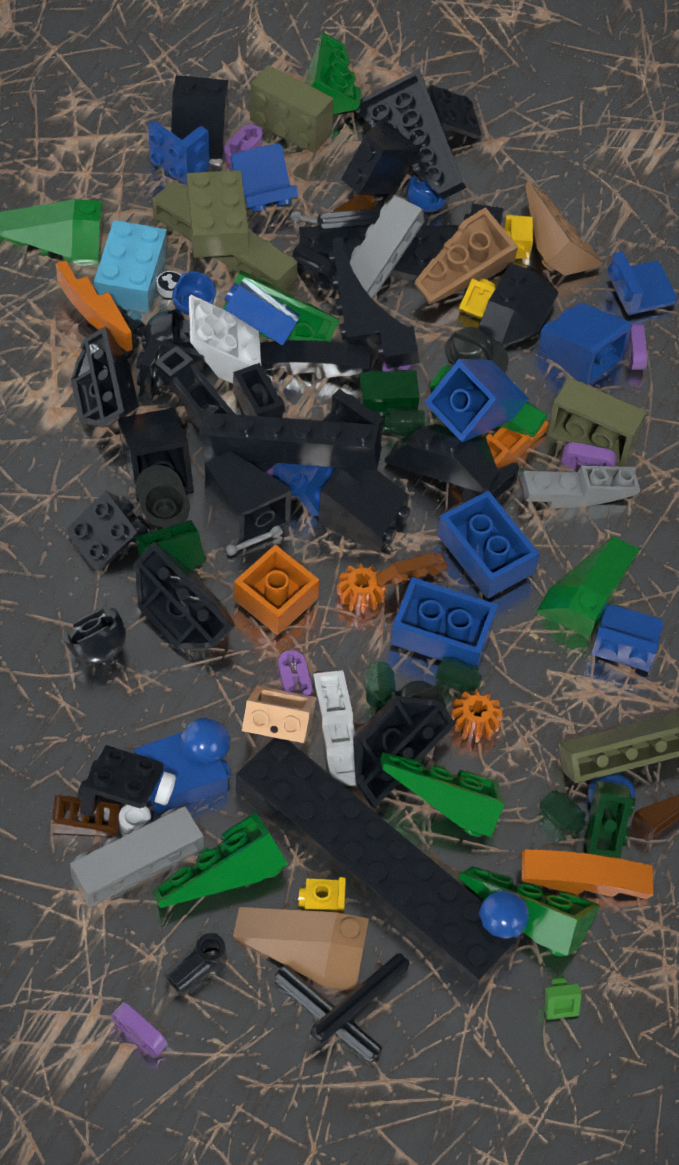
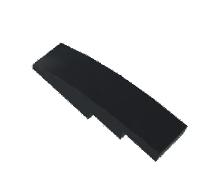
(322, 357)

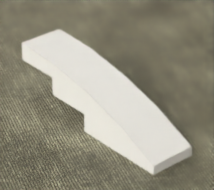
(336, 725)

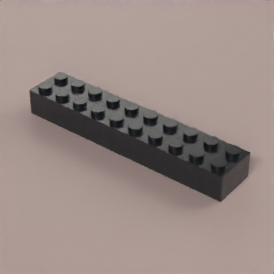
(375, 861)

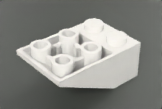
(222, 338)

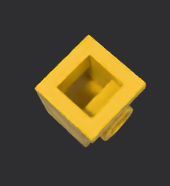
(521, 232)
(332, 889)

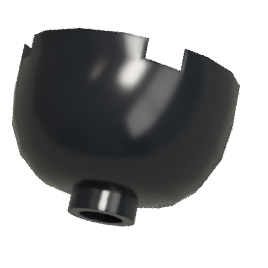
(163, 326)
(97, 637)

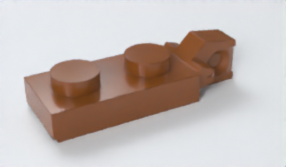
(415, 567)

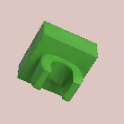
(562, 999)

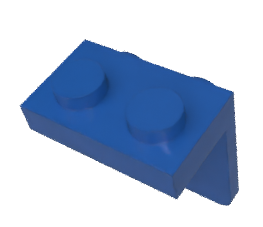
(179, 155)
(264, 176)
(641, 285)
(304, 482)
(628, 637)

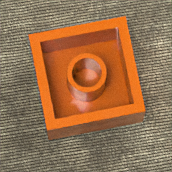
(276, 589)

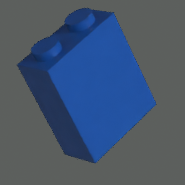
(261, 311)
(193, 779)

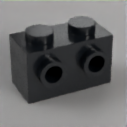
(256, 393)

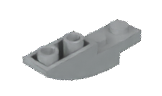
(583, 488)

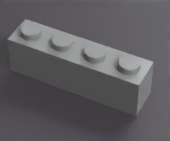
(385, 243)
(136, 856)

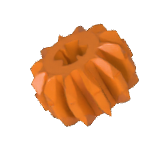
(360, 588)
(475, 726)

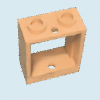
(286, 710)

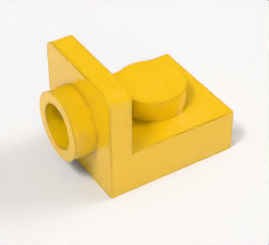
(477, 297)

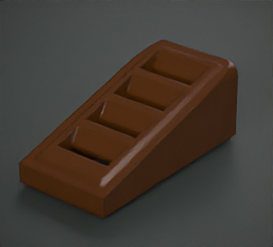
(656, 817)
(72, 826)

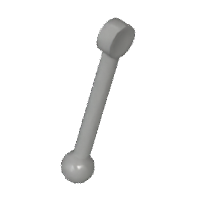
(296, 217)
(274, 532)

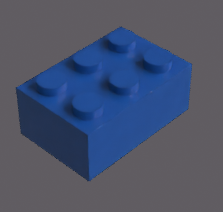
(488, 544)
(443, 622)

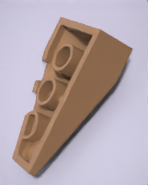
(557, 237)
(473, 252)
(313, 943)

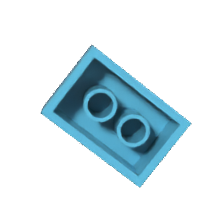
(131, 264)

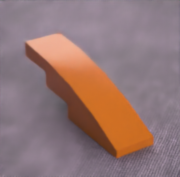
(96, 309)
(509, 445)
(588, 872)

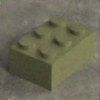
(291, 109)
(217, 213)
(596, 420)

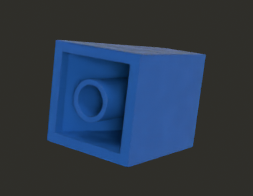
(585, 341)
(475, 398)

